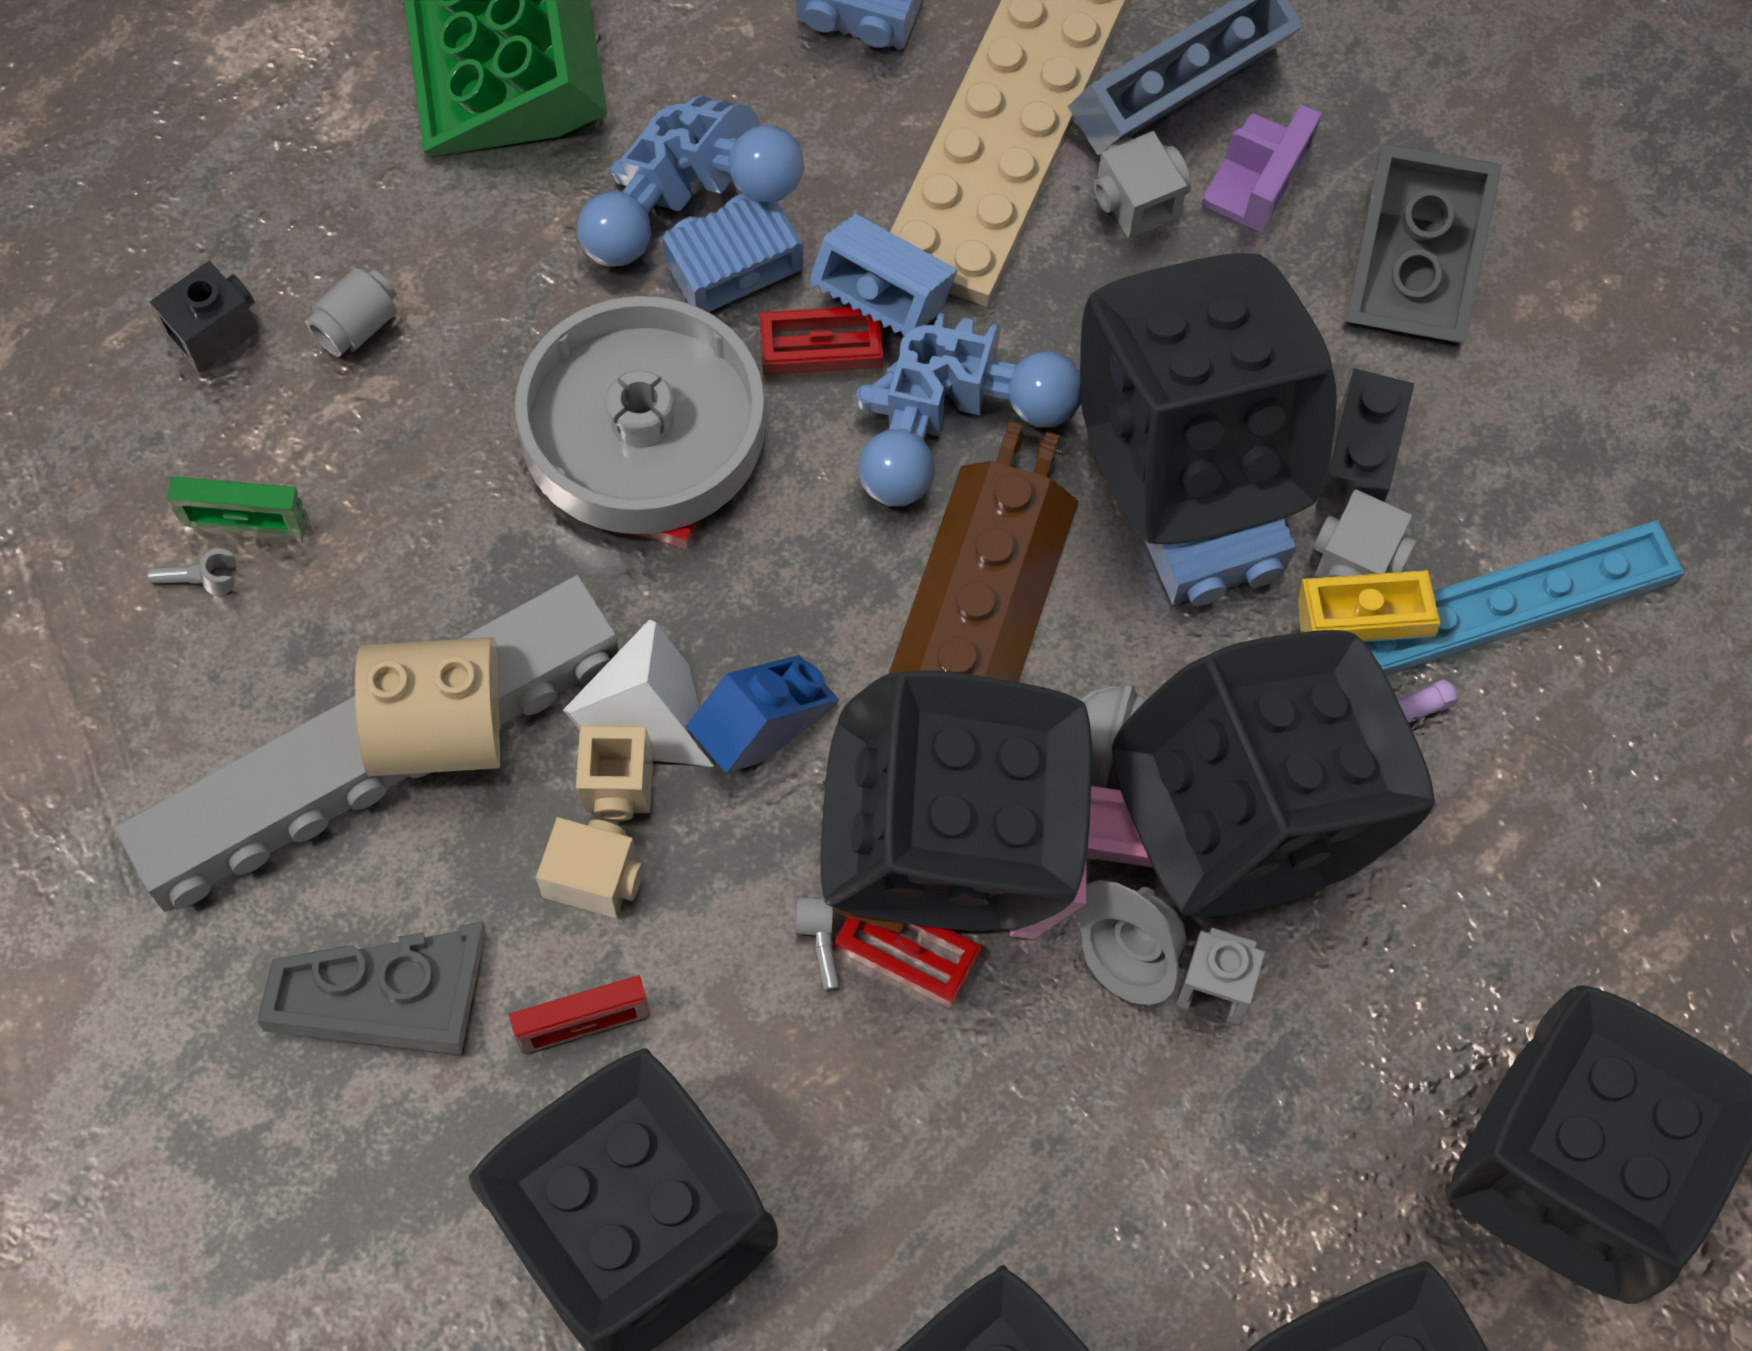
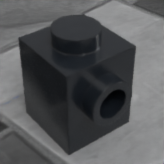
(205, 314)

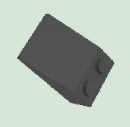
(1423, 243)

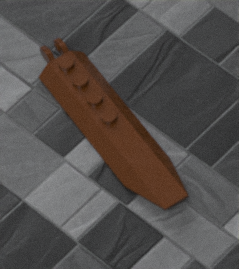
(988, 572)

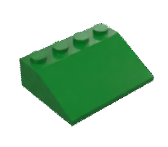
(502, 71)

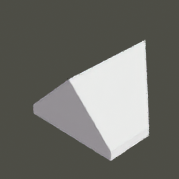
(647, 688)

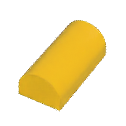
(1371, 605)

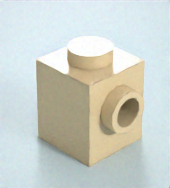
(614, 771)
(590, 866)

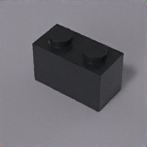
(1366, 439)

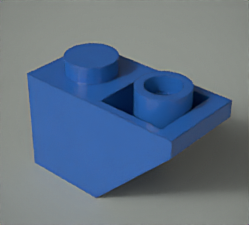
(760, 711)

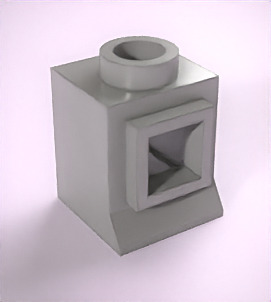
(1223, 968)

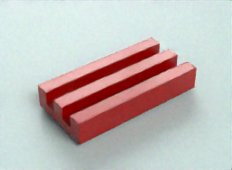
(820, 349)
(903, 973)
(580, 1014)

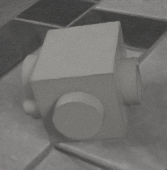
(1142, 183)
(1364, 539)

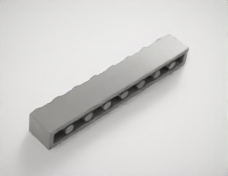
(317, 769)

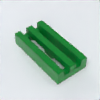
(237, 506)

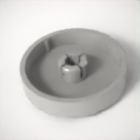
(650, 466)

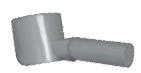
(200, 573)
(816, 918)

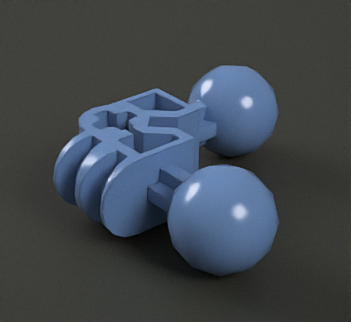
(678, 147)
(941, 362)

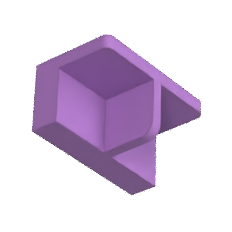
(1261, 167)

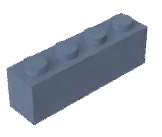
(1182, 68)

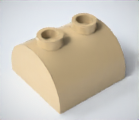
(428, 706)

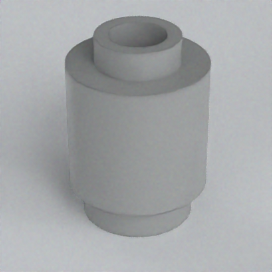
(352, 311)

